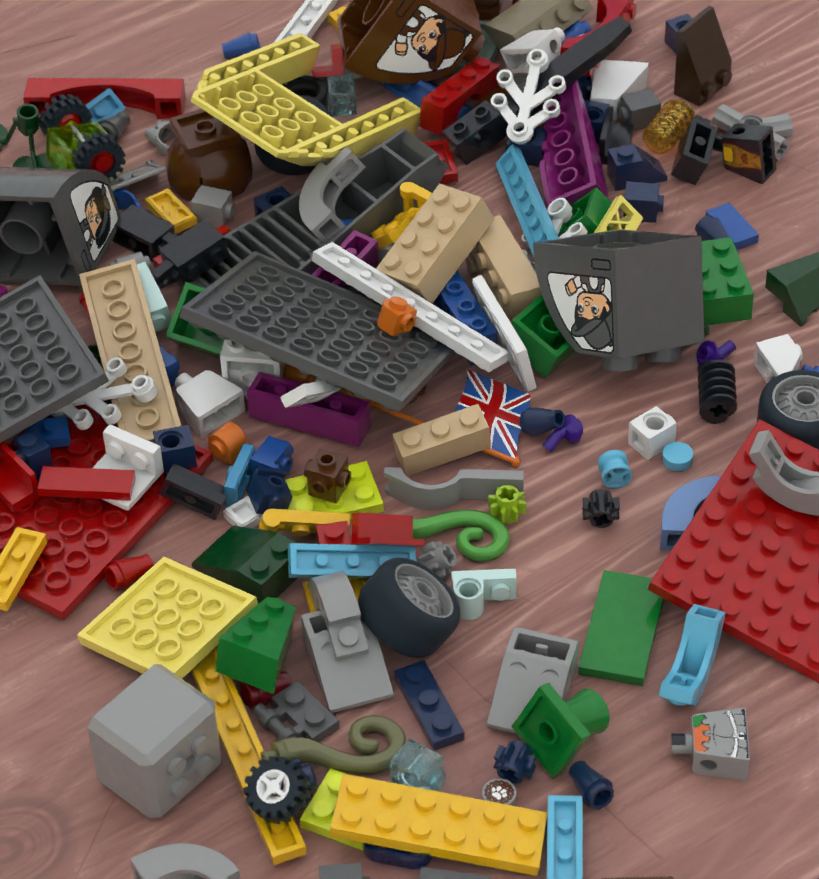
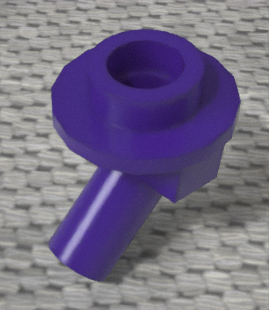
(709, 351)
(570, 431)

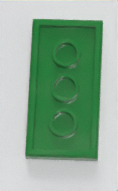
(621, 629)

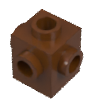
(327, 475)

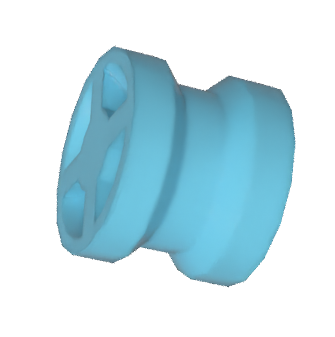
(614, 469)

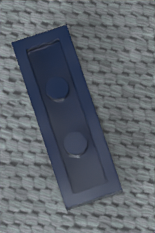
(429, 705)

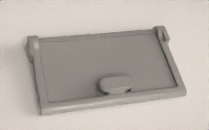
(137, 174)

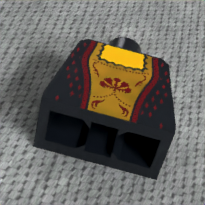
(748, 151)

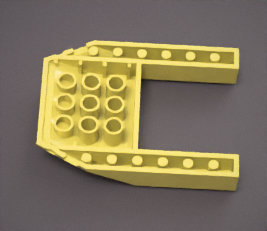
(252, 101)

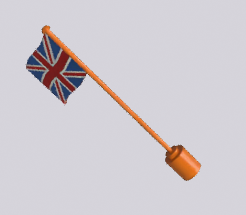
(497, 401)

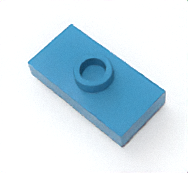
(238, 476)

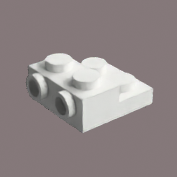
(242, 365)

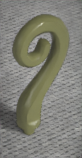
(320, 754)

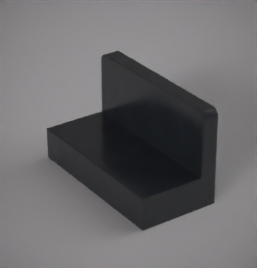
(613, 135)
(193, 491)

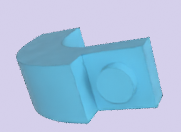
(694, 657)

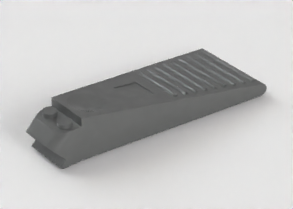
(368, 199)

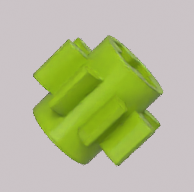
(507, 504)

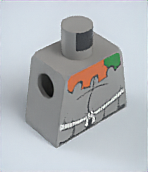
(716, 744)

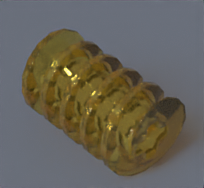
(668, 125)

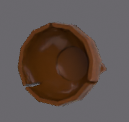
(208, 151)

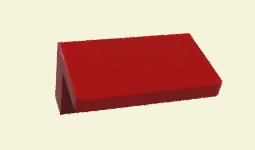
(337, 64)
(17, 480)
(383, 530)

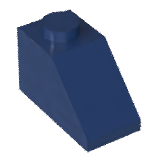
(633, 165)

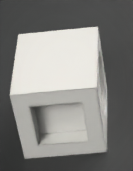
(651, 432)

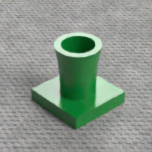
(560, 728)

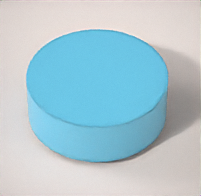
(677, 456)

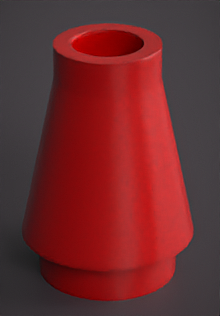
(126, 571)

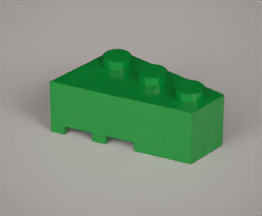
(258, 644)

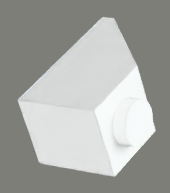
(777, 356)

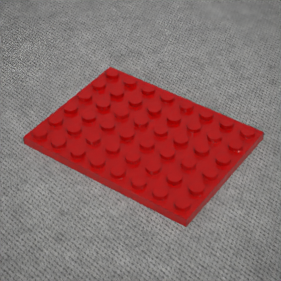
(82, 531)
(753, 561)

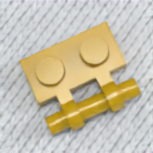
(392, 231)

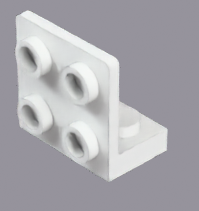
(131, 452)

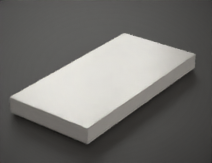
(506, 334)

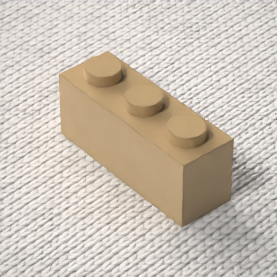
(442, 440)

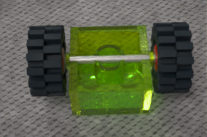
(77, 141)

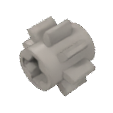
(438, 558)

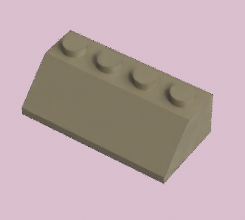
(535, 15)

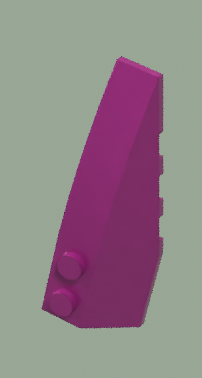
(571, 155)

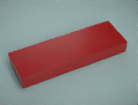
(86, 483)

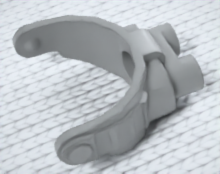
(160, 134)

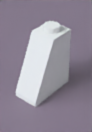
(617, 79)

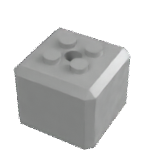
(155, 741)

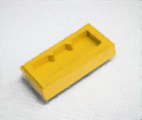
(170, 208)

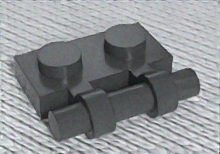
(301, 710)

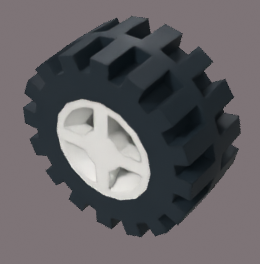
(267, 782)

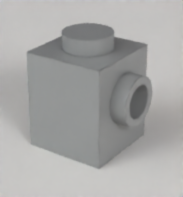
(213, 206)

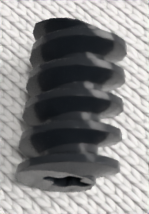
(716, 390)

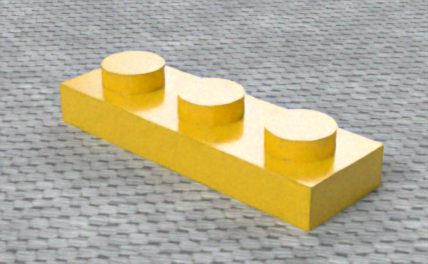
(17, 562)

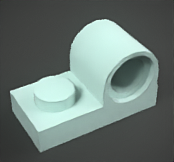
(477, 586)

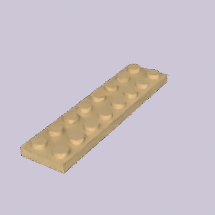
(127, 331)

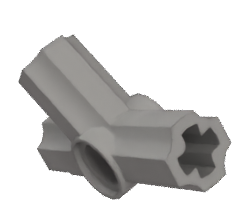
(782, 127)

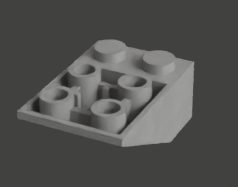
(528, 663)
(349, 680)

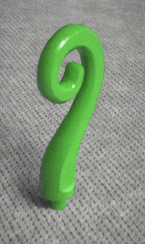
(478, 520)

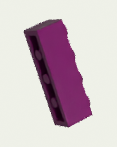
(334, 417)

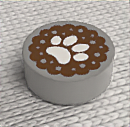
(499, 791)

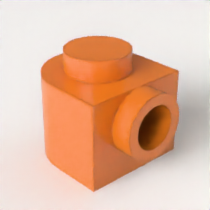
(396, 316)
(227, 442)

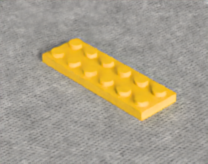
(439, 824)

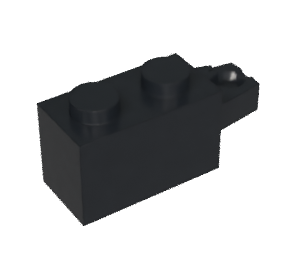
(694, 150)
(143, 232)
(190, 255)

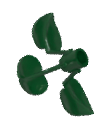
(28, 124)

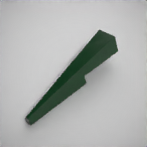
(796, 286)

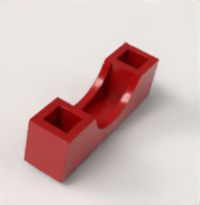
(444, 103)

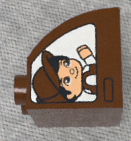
(408, 38)

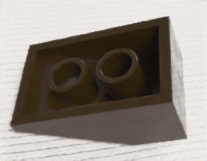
(701, 59)

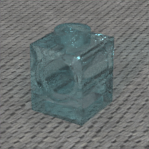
(342, 95)
(417, 767)

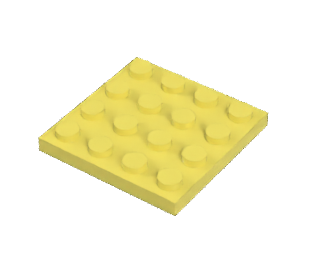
(167, 619)

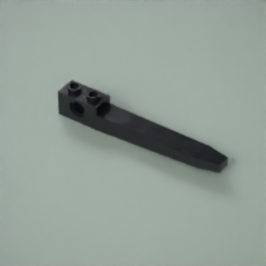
(485, 125)

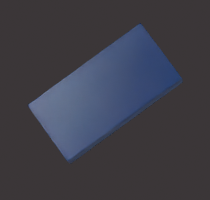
(734, 225)

